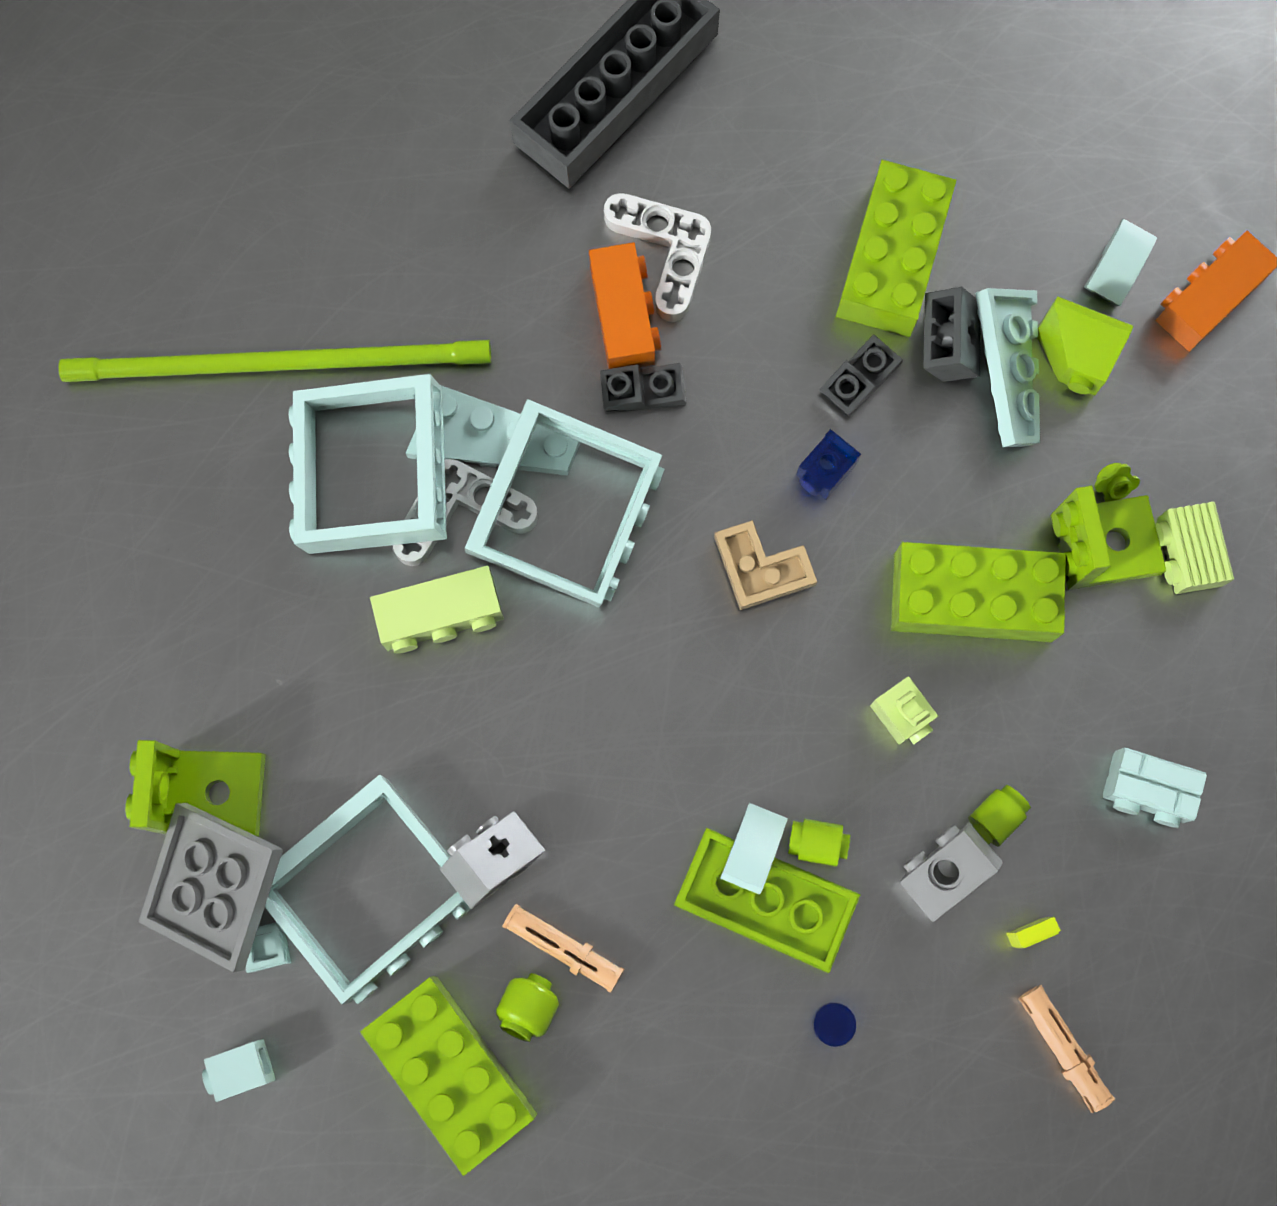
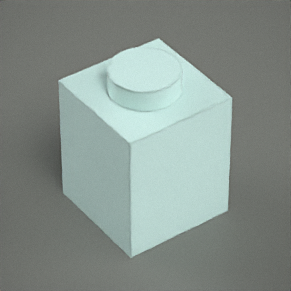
(238, 1070)

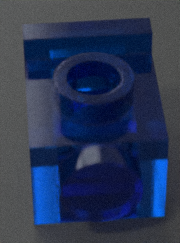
(836, 452)

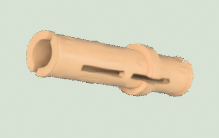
(524, 924)
(1075, 1063)

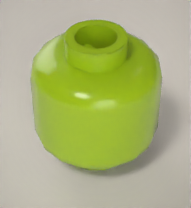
(527, 1007)

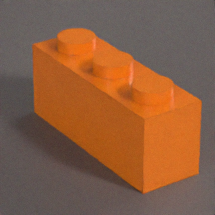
(1216, 289)
(624, 306)

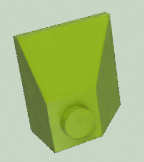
(1081, 344)

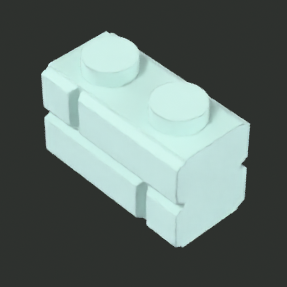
(1154, 786)

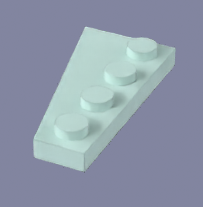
(1008, 350)
(481, 432)

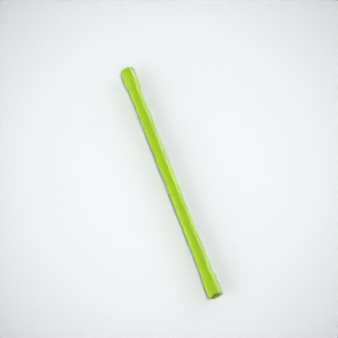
(95, 369)

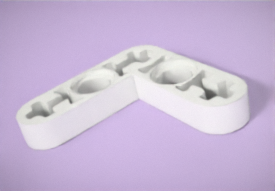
(680, 246)
(463, 495)

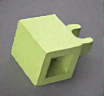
(905, 712)

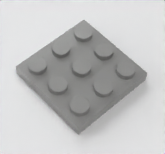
(210, 886)

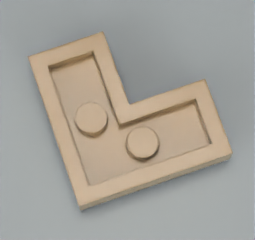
(759, 577)

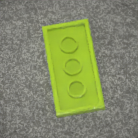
(792, 914)

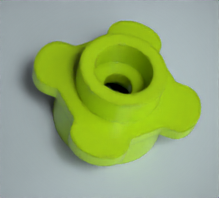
(1116, 481)

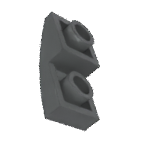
(861, 375)
(643, 388)

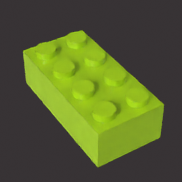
(896, 248)
(978, 592)
(449, 1074)

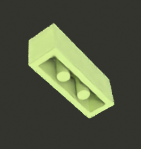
(437, 609)

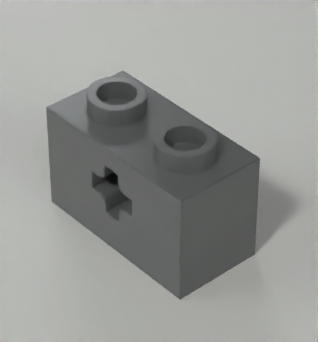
(951, 334)

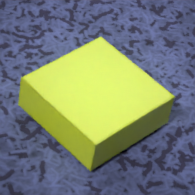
(1033, 932)

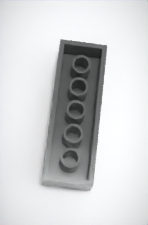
(611, 82)

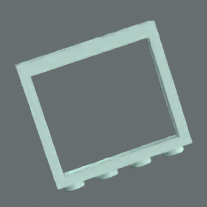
(430, 465)
(635, 514)
(314, 845)

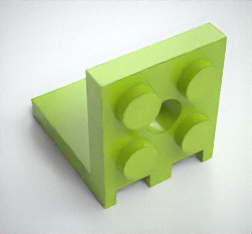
(1083, 534)
(180, 776)

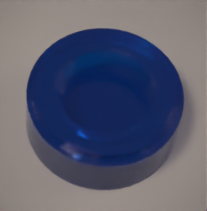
(834, 1024)

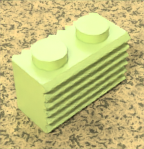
(1194, 548)

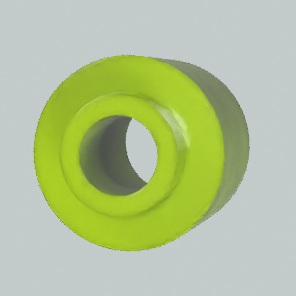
(1000, 815)
(819, 842)

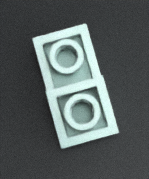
(1121, 262)
(754, 848)

